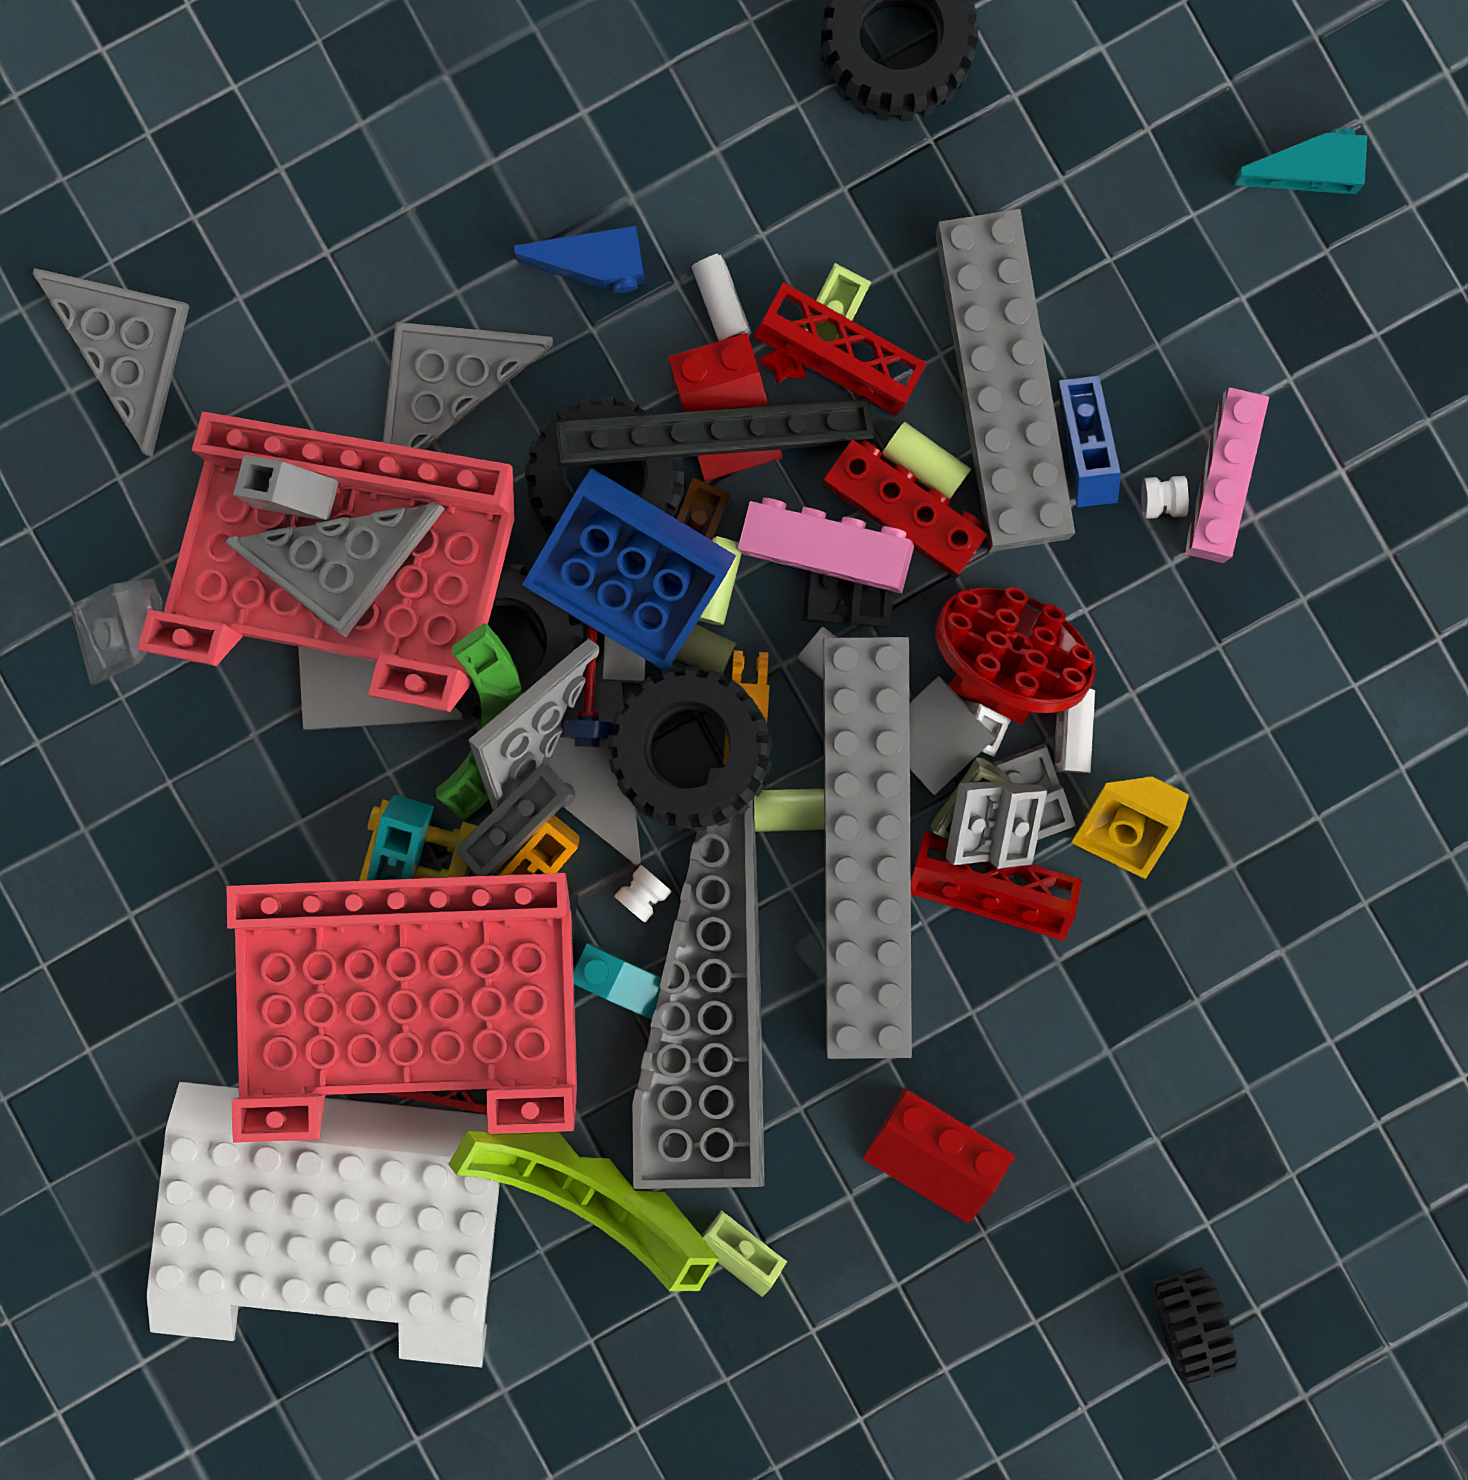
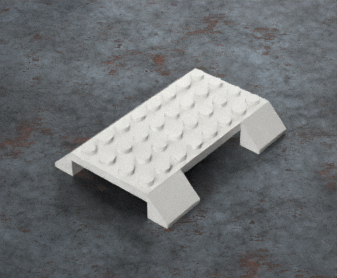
(324, 1226)

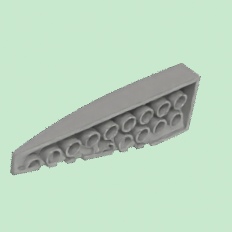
(703, 1058)

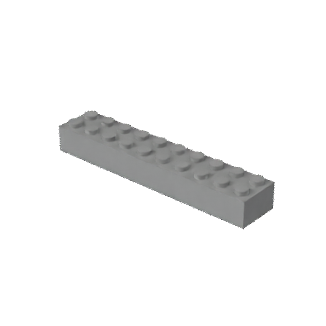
(867, 847)

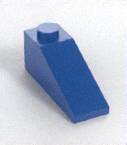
(597, 259)
(1089, 442)

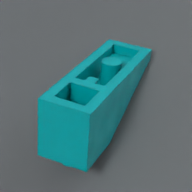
(1321, 164)
(400, 839)
(617, 980)

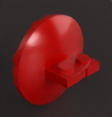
(1013, 654)

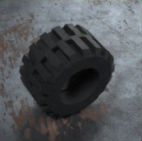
(1194, 1325)

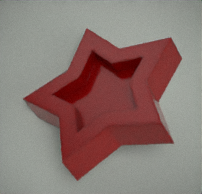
(783, 366)

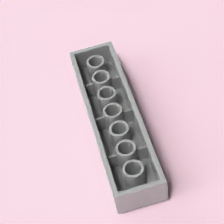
(1004, 380)

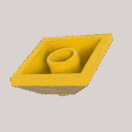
(1132, 823)

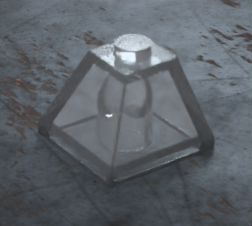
(112, 625)

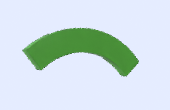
(498, 687)

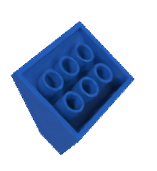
(629, 569)

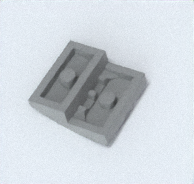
(943, 735)
(1036, 768)
(996, 823)

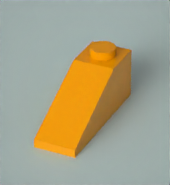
(543, 851)

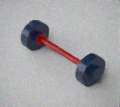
(588, 729)

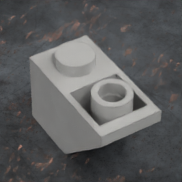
(285, 488)

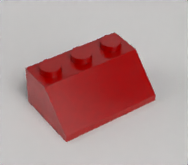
(938, 1156)

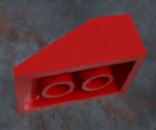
(720, 379)

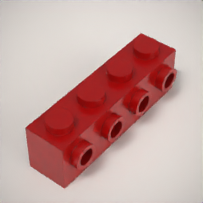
(895, 501)

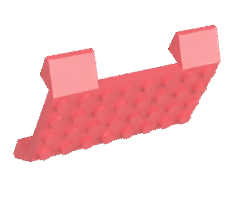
(422, 611)
(404, 995)

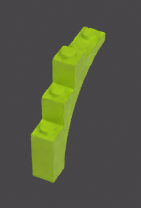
(599, 1193)

